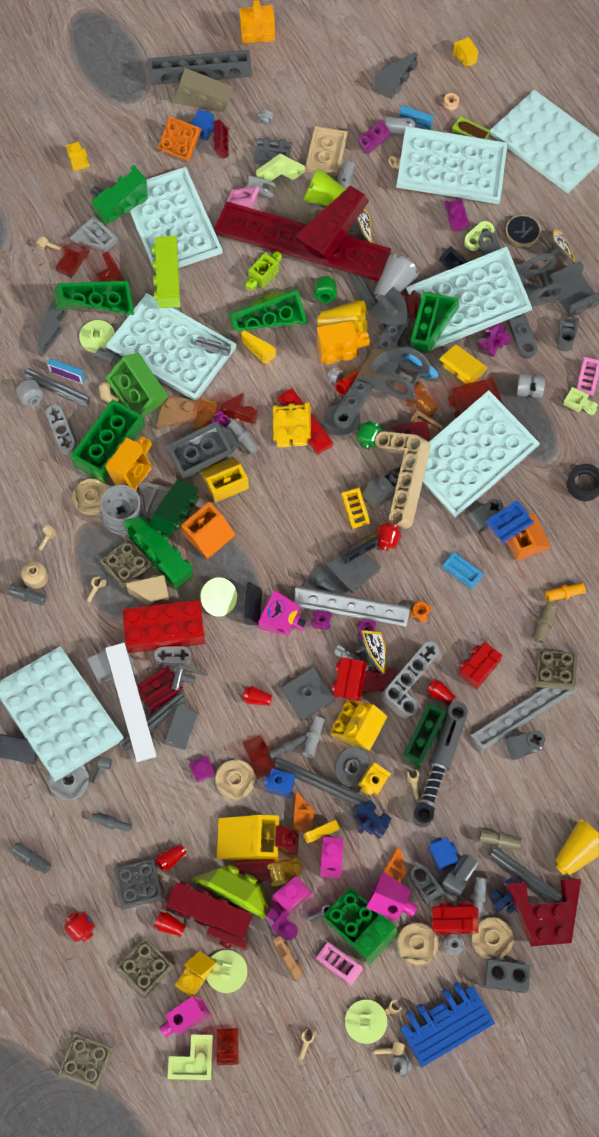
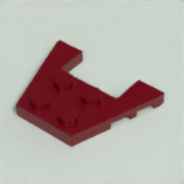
(547, 922)

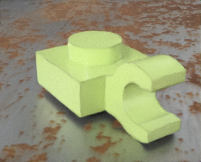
(577, 400)

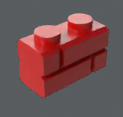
(480, 664)
(349, 679)
(455, 919)

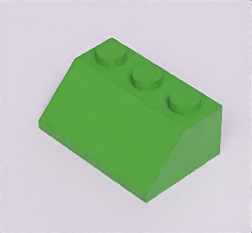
(136, 385)

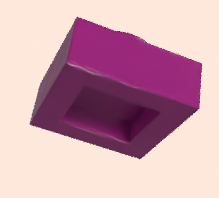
(202, 769)

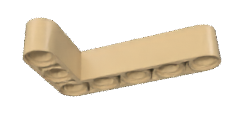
(408, 473)

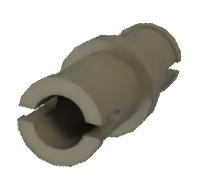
(544, 623)
(500, 839)

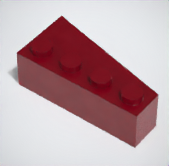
(333, 223)
(206, 909)

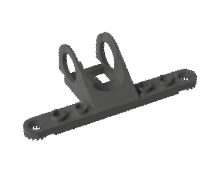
(519, 325)
(379, 370)

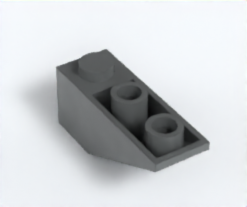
(392, 76)
(382, 487)

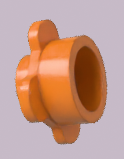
(420, 606)

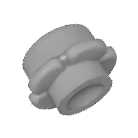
(265, 116)
(335, 374)
(453, 949)
(401, 1065)

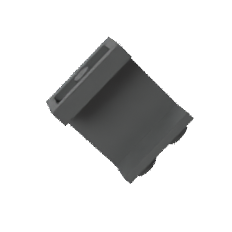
(578, 294)

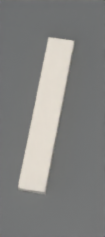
(130, 702)

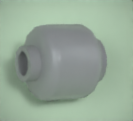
(29, 392)

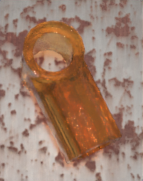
(423, 400)
(206, 412)

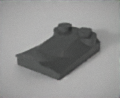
(202, 449)

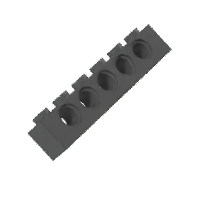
(213, 65)

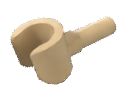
(42, 242)
(50, 532)
(95, 587)
(413, 781)
(390, 1010)
(307, 1040)
(397, 1050)

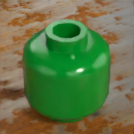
(325, 289)
(367, 434)

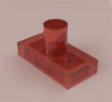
(112, 270)

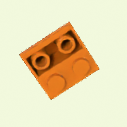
(207, 530)
(530, 541)

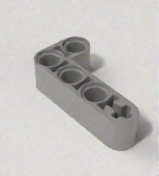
(411, 675)

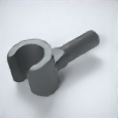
(104, 763)
(320, 913)

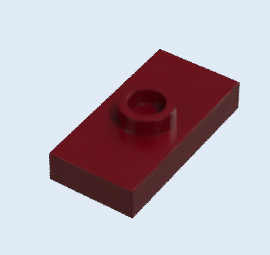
(221, 138)
(417, 428)
(377, 681)
(286, 840)
(256, 869)
(226, 939)

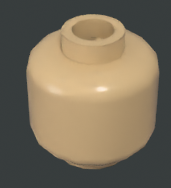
(34, 575)

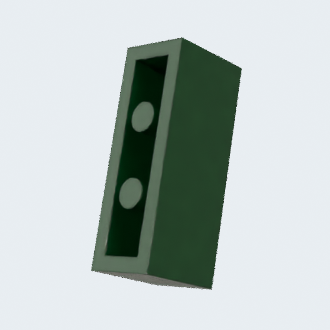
(175, 508)
(423, 736)

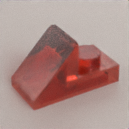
(72, 259)
(413, 303)
(234, 409)
(258, 756)
(227, 1047)

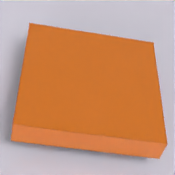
(179, 138)

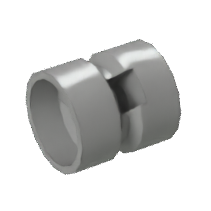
(524, 382)

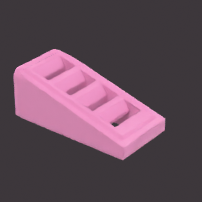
(591, 363)
(353, 974)

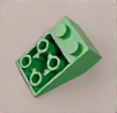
(360, 927)

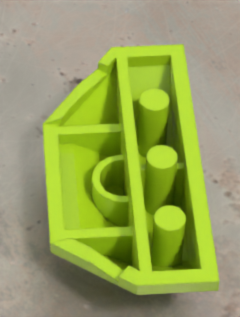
(236, 888)

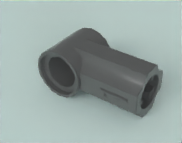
(457, 879)

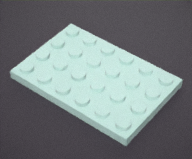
(549, 141)
(452, 165)
(177, 211)
(486, 291)
(169, 346)
(475, 453)
(58, 713)

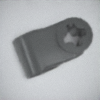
(567, 330)
(479, 516)
(521, 745)
(426, 885)

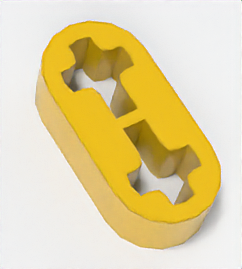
(321, 831)

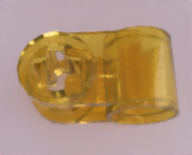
(285, 870)

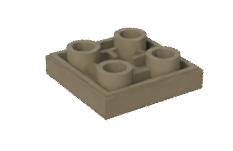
(126, 563)
(556, 669)
(144, 966)
(86, 1061)

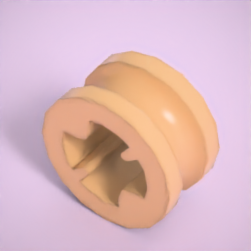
(451, 96)

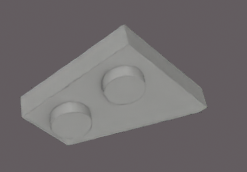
(95, 236)
(151, 498)

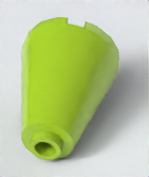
(323, 189)

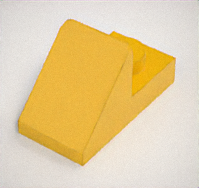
(195, 974)

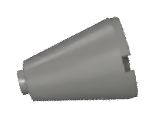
(396, 274)

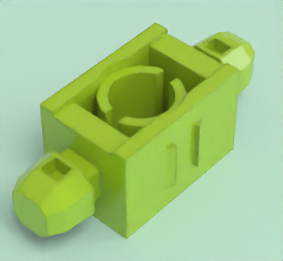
(263, 278)

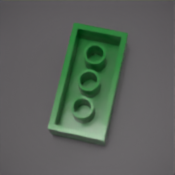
(104, 438)

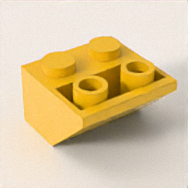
(467, 367)
(225, 479)
(358, 724)

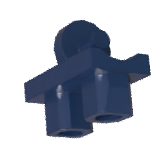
(369, 821)
(500, 901)

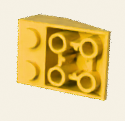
(247, 838)

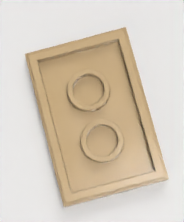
(326, 150)

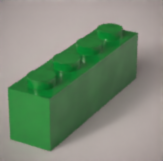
(107, 296)
(268, 311)
(159, 551)

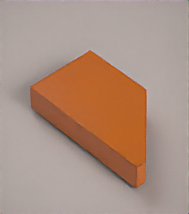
(303, 814)
(396, 866)

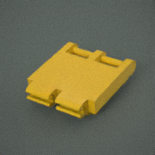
(292, 424)

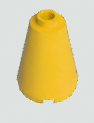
(351, 312)
(578, 849)

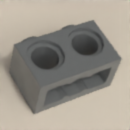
(507, 981)

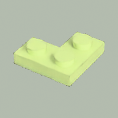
(278, 166)
(196, 1066)

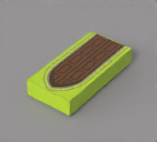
(468, 128)

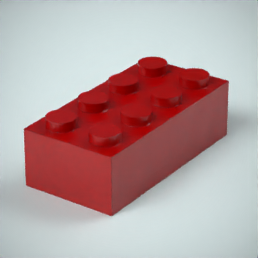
(163, 626)

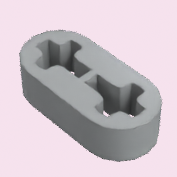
(173, 651)

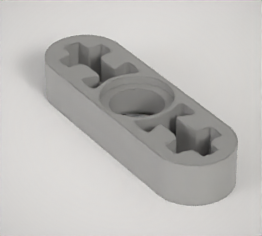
(60, 436)

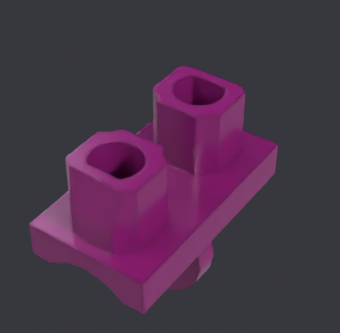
(375, 136)
(456, 214)
(497, 338)
(281, 924)

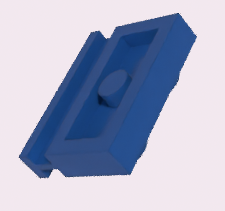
(509, 522)

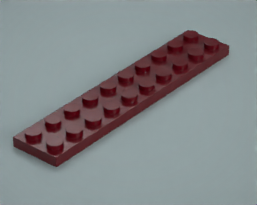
(279, 235)

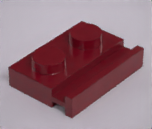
(157, 688)

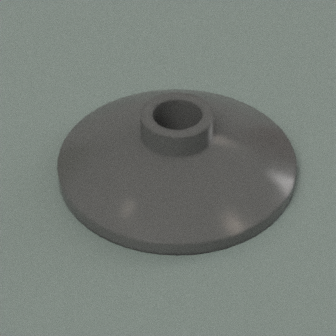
(332, 428)
(358, 762)

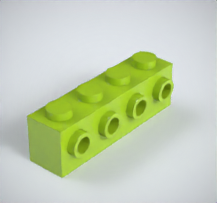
(167, 272)

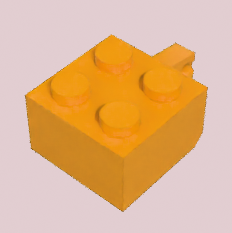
(257, 23)
(339, 342)
(130, 462)

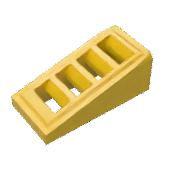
(258, 347)
(355, 492)

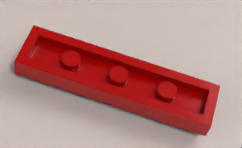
(319, 439)

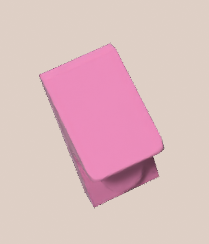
(244, 196)

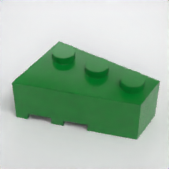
(121, 197)
(432, 319)

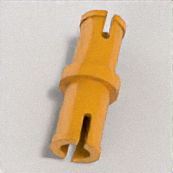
(565, 592)

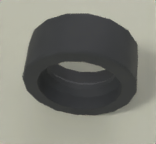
(578, 493)

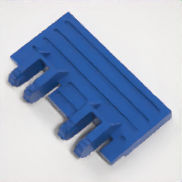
(448, 1027)

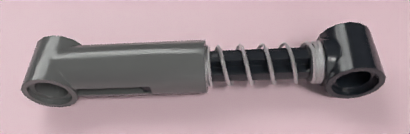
(441, 762)

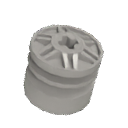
(119, 505)

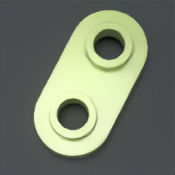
(474, 234)

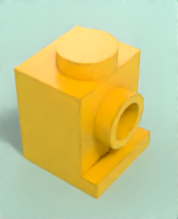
(466, 51)
(77, 156)
(366, 783)

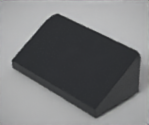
(452, 258)
(359, 548)
(252, 604)
(16, 749)

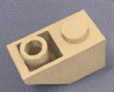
(149, 591)

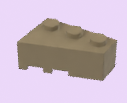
(201, 92)

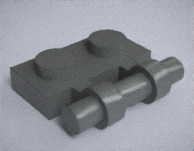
(267, 151)

